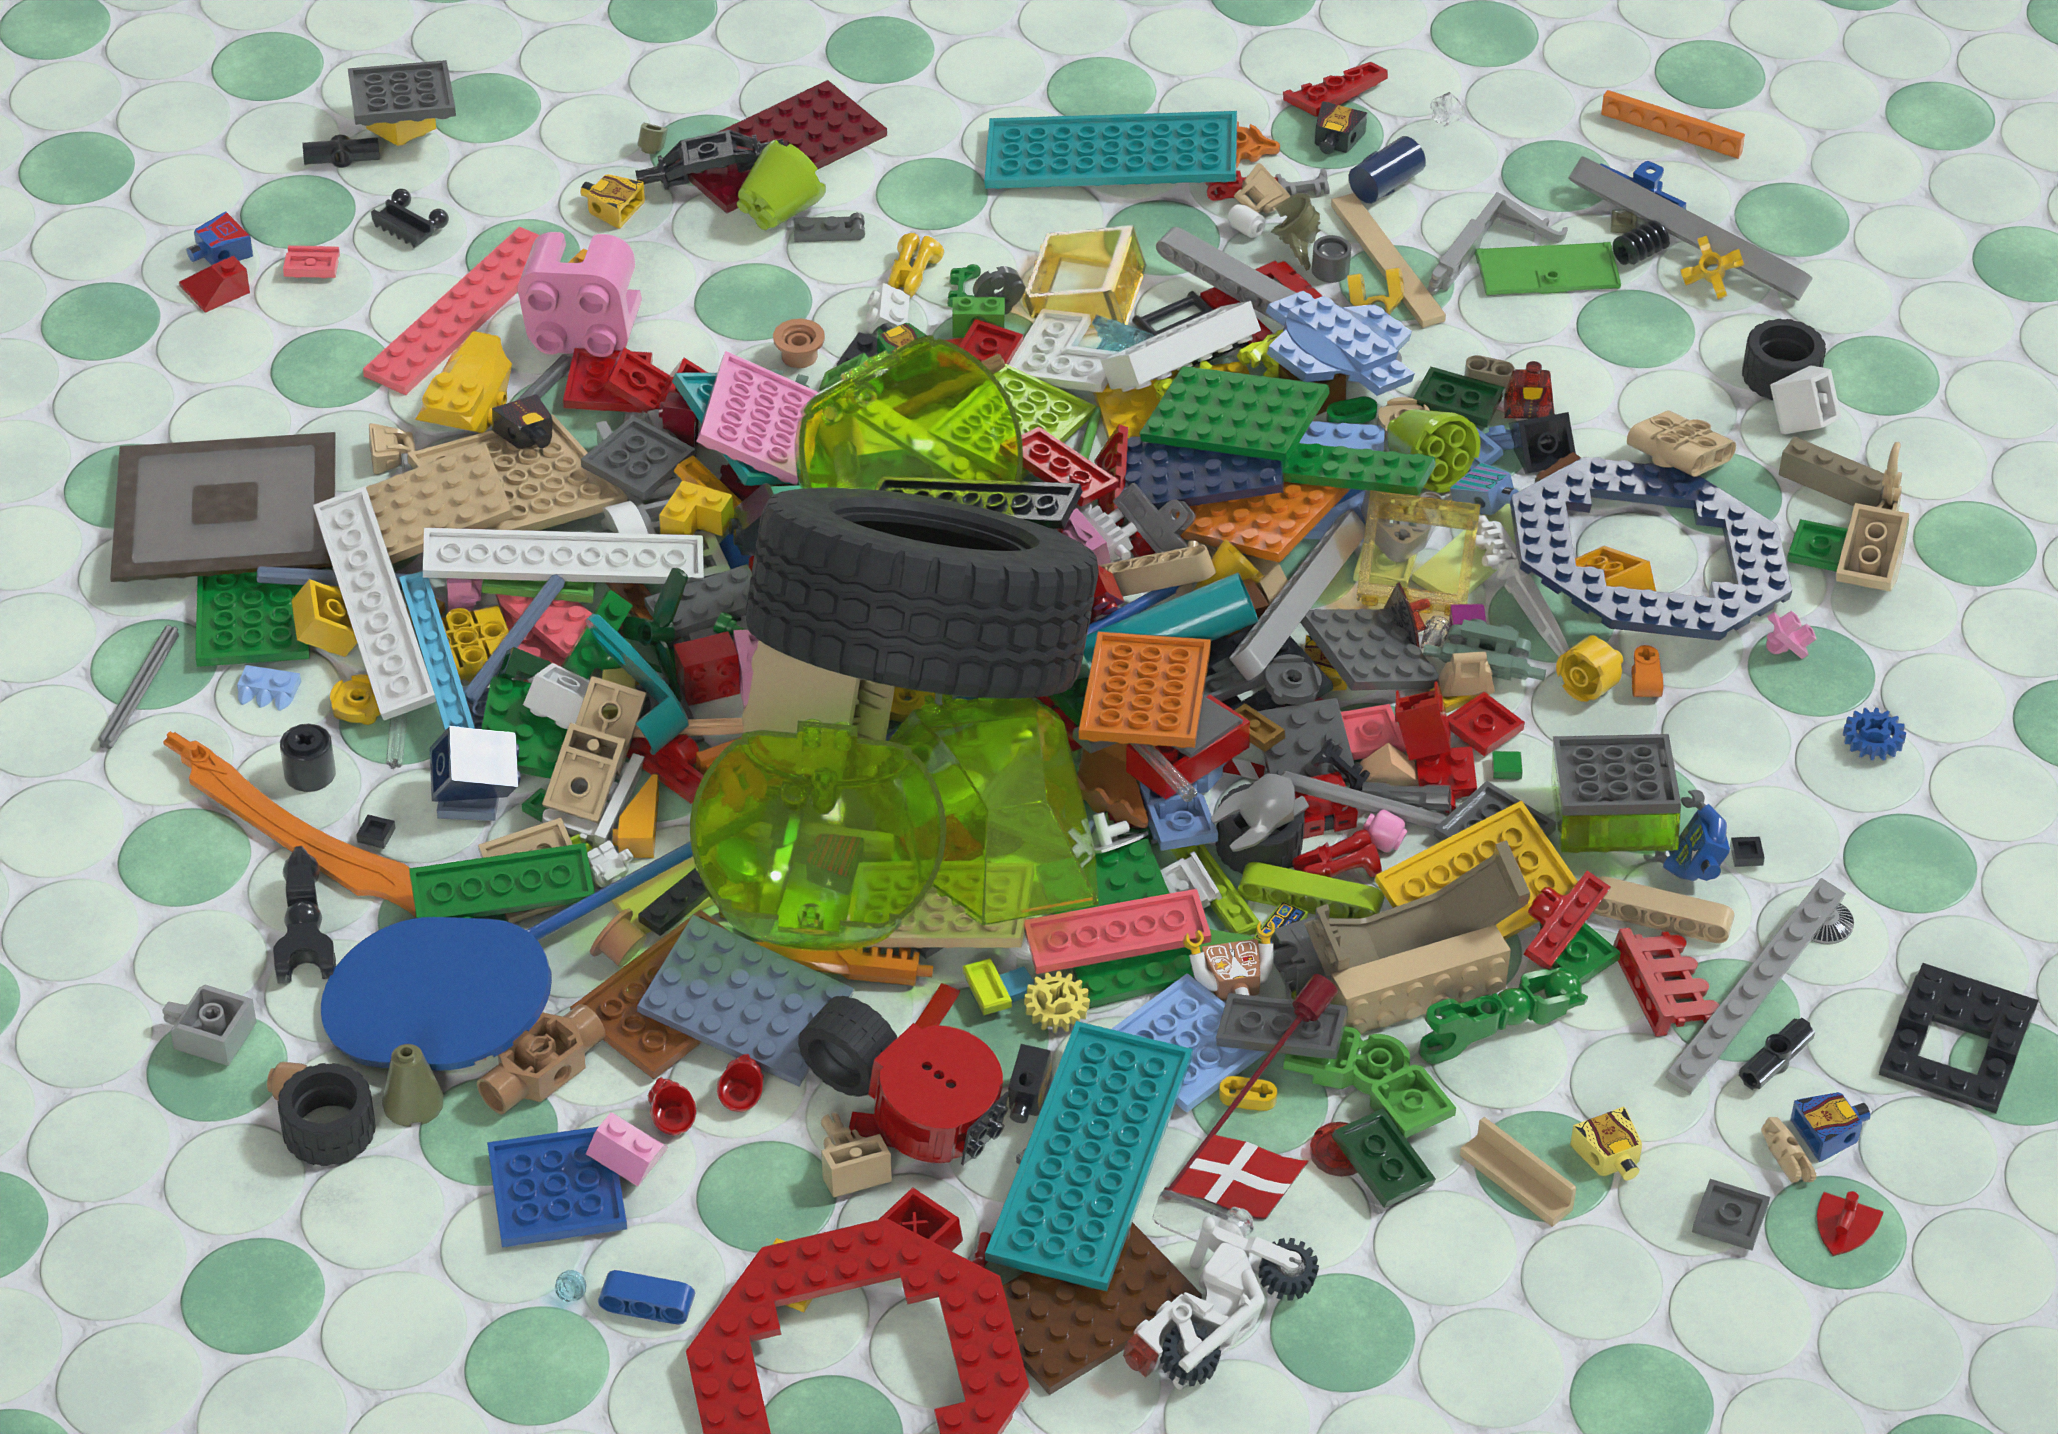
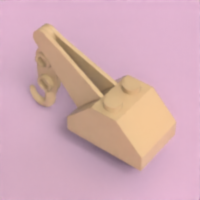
(1876, 536)

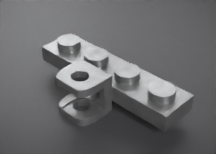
(1157, 527)

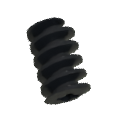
(1640, 243)

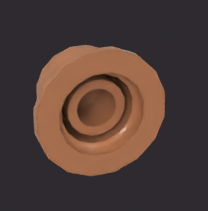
(799, 342)
(619, 939)

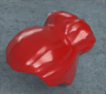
(740, 1084)
(671, 1107)

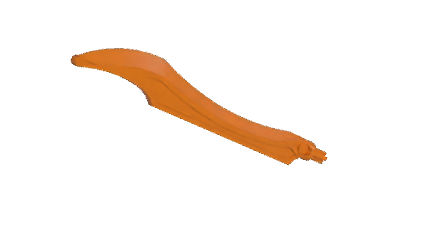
(350, 866)

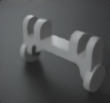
(1316, 184)

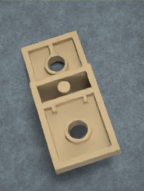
(594, 749)

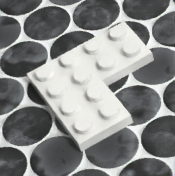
(1053, 354)

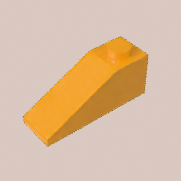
(639, 822)

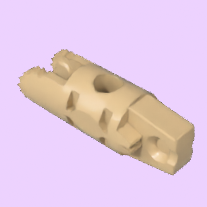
(1787, 1151)

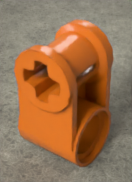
(1646, 673)

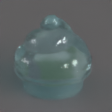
(570, 1286)

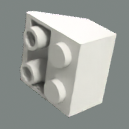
(1806, 400)

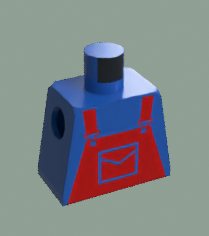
(220, 240)

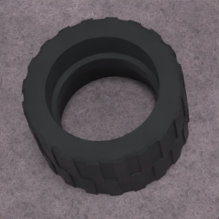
(1775, 341)
(1275, 850)
(844, 1043)
(321, 1087)

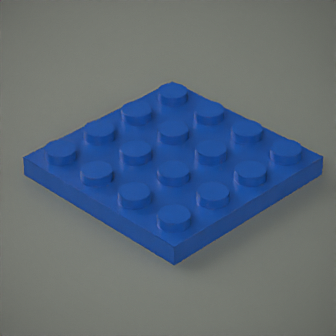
(553, 1189)

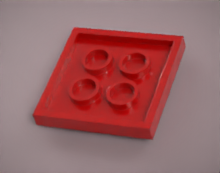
(587, 382)

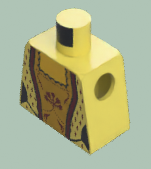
(1609, 1143)

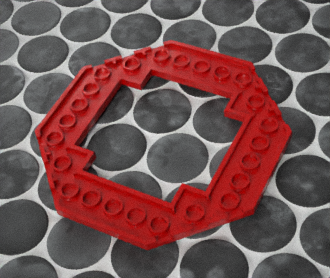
(844, 1260)

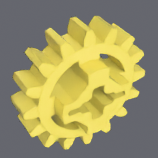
(1056, 1001)

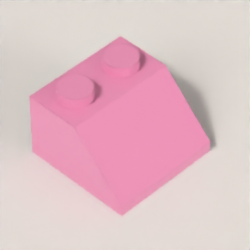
(625, 1149)

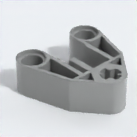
(1399, 539)

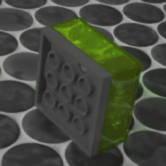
(1615, 793)

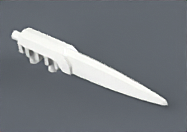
(1116, 538)
(1502, 555)

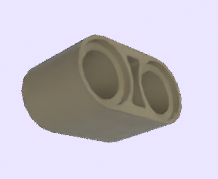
(1489, 370)

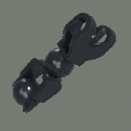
(303, 919)

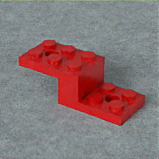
(653, 381)

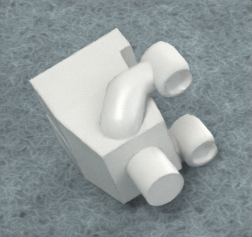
(607, 864)

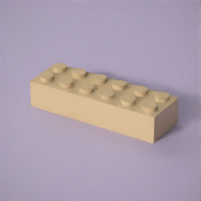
(1415, 979)

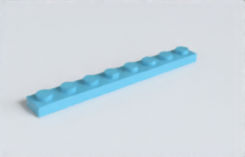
(436, 651)

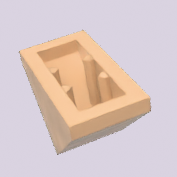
(1390, 767)

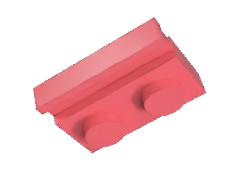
(311, 261)

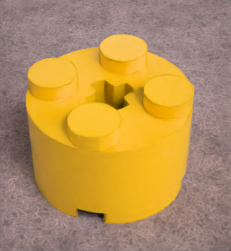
(1589, 669)

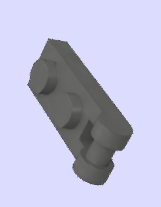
(829, 228)

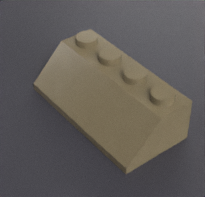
(1831, 473)

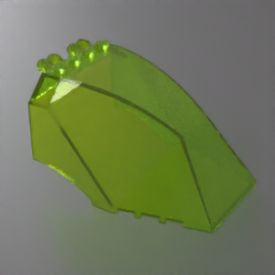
(1010, 807)

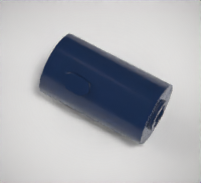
(1386, 169)

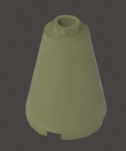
(411, 1088)

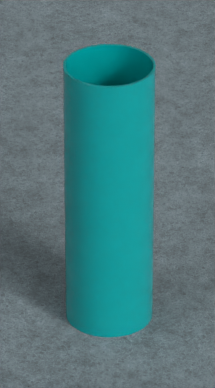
(1200, 614)

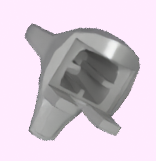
(1264, 807)

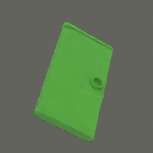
(1548, 268)

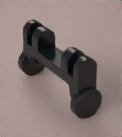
(1330, 755)

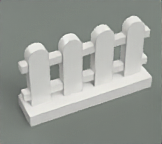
(619, 795)

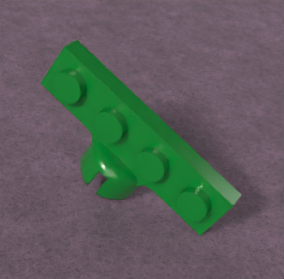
(587, 652)

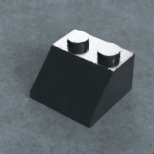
(1542, 441)
(747, 520)

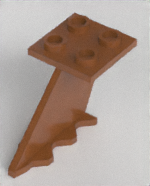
(1109, 786)

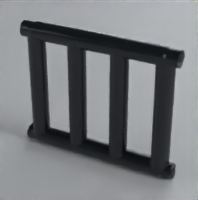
(1192, 298)

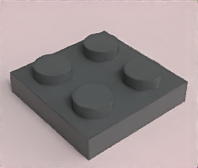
(1731, 1214)

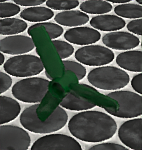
(661, 629)

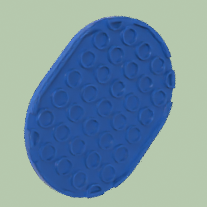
(436, 984)

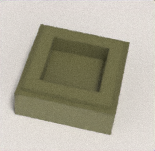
(1623, 221)

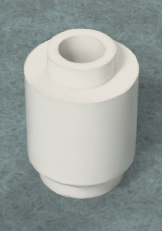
(1246, 220)

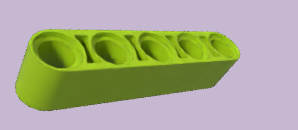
(1309, 891)

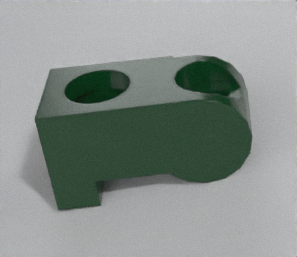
(521, 664)

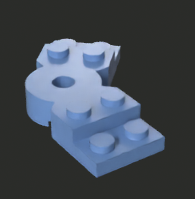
(1181, 822)

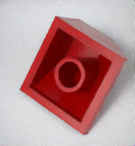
(217, 284)

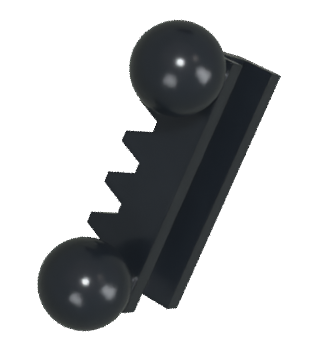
(405, 222)

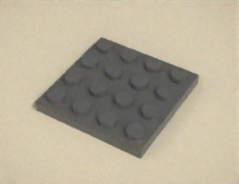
(401, 92)
(1369, 649)

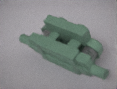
(1500, 644)

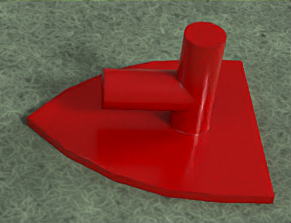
(1845, 1222)

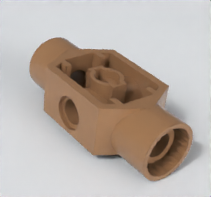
(542, 1059)

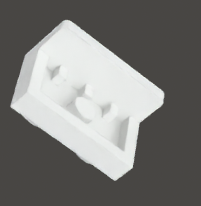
(887, 306)

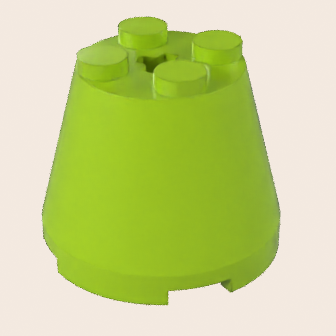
(780, 186)
(1438, 434)

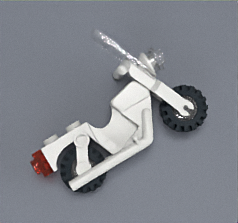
(1203, 1330)

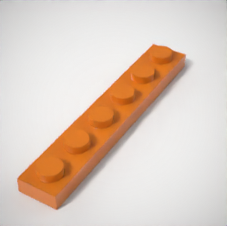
(1673, 124)

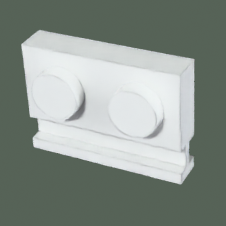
(1190, 875)

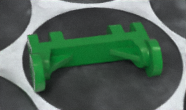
(958, 277)

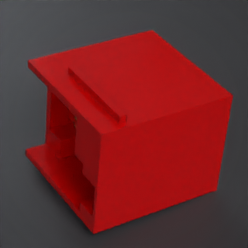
(1423, 723)

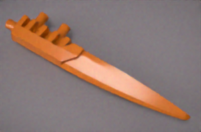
(861, 965)

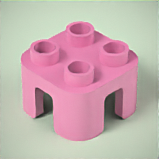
(579, 302)

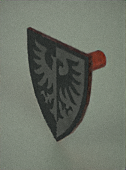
(1406, 613)

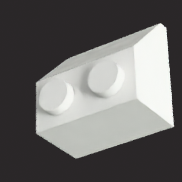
(557, 695)

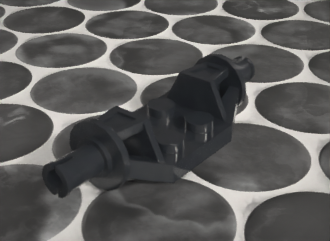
(701, 154)

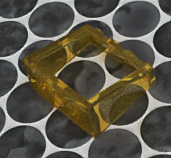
(1100, 247)
(1420, 511)

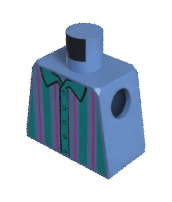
(1485, 486)

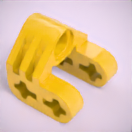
(1395, 288)

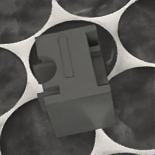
(1296, 955)

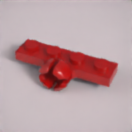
(671, 764)
(1562, 917)

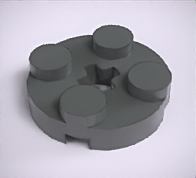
(1005, 277)
(1290, 692)

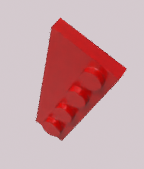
(1336, 88)
(1113, 460)

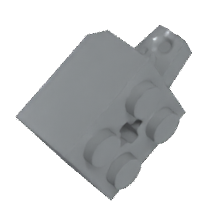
(211, 1023)

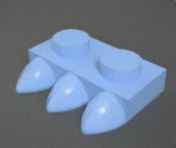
(268, 685)

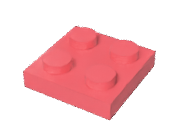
(1371, 729)

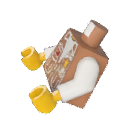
(1232, 966)

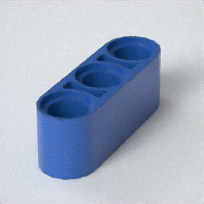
(646, 1297)

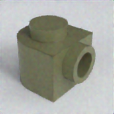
(651, 138)

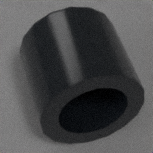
(307, 757)

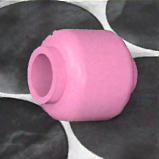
(1385, 830)

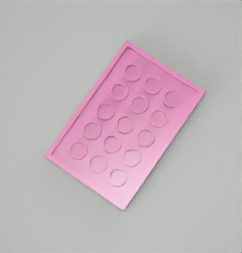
(754, 416)

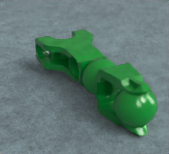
(1484, 1015)

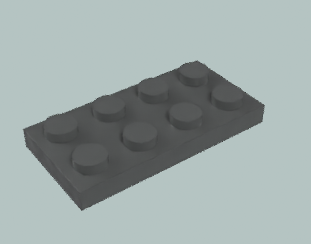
(707, 599)
(1262, 1021)

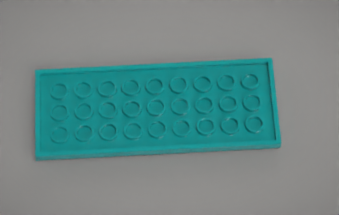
(1111, 149)
(1089, 1156)

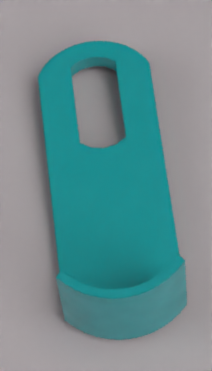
(668, 717)

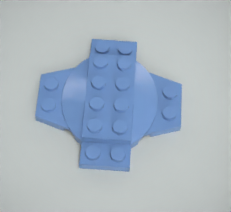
(1334, 339)

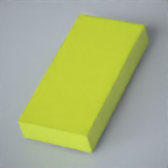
(987, 986)

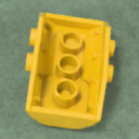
(469, 385)

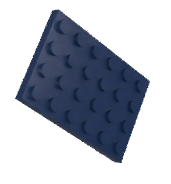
(1197, 474)

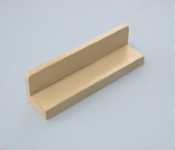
(1520, 1173)

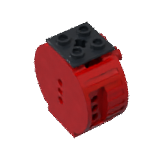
(938, 1094)

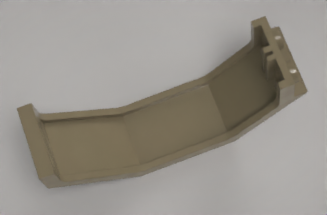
(1465, 905)

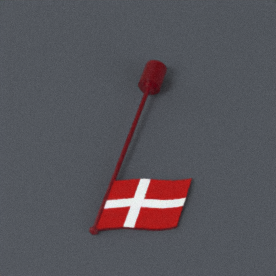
(1239, 1172)

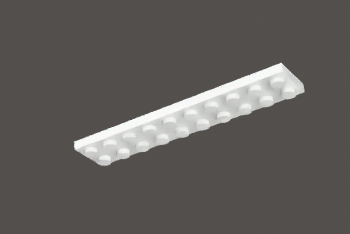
(567, 554)
(374, 603)

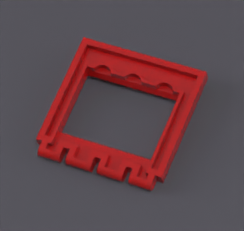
(1282, 273)

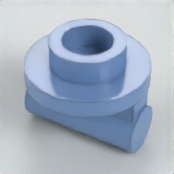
(1501, 437)

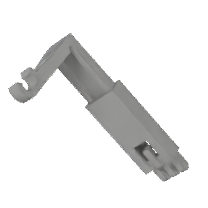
(1470, 238)

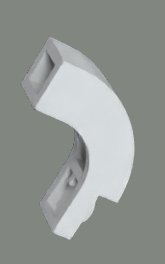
(623, 519)

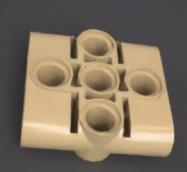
(1681, 443)

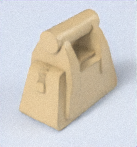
(1262, 189)
(387, 446)
(1466, 675)

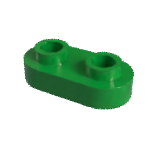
(1352, 410)

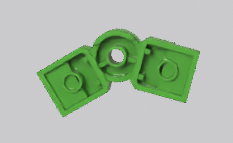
(1384, 1072)

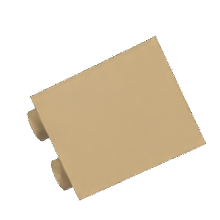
(794, 691)

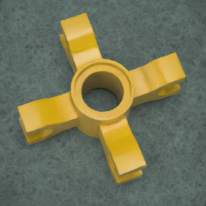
(1725, 262)

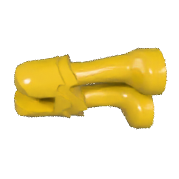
(909, 247)

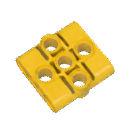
(473, 637)

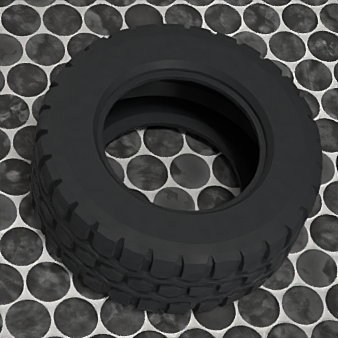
(921, 593)

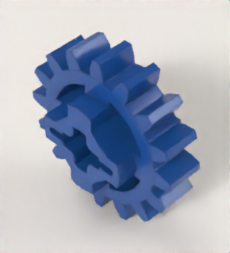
(1874, 733)

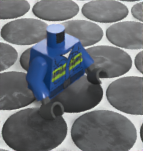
(1701, 844)

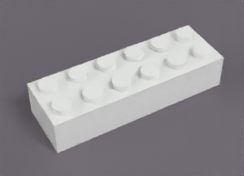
(1180, 346)

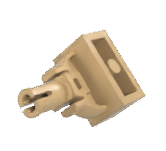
(852, 1160)

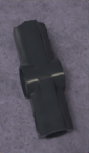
(341, 151)
(1776, 1053)

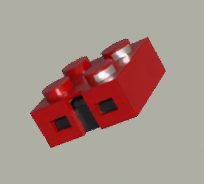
(1325, 814)

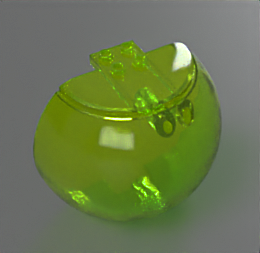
(909, 415)
(817, 831)

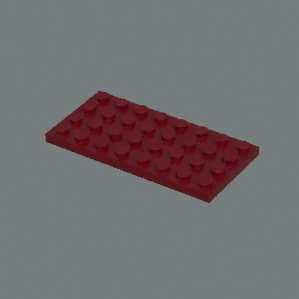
(816, 121)

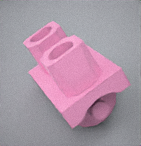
(1787, 636)

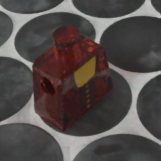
(1529, 393)

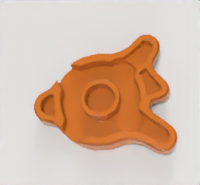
(1253, 144)

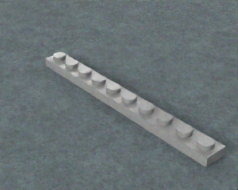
(1755, 986)

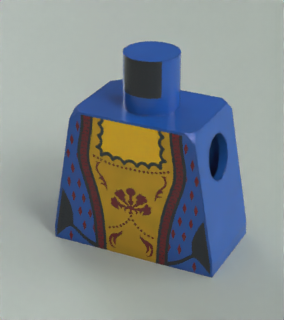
(1828, 1123)

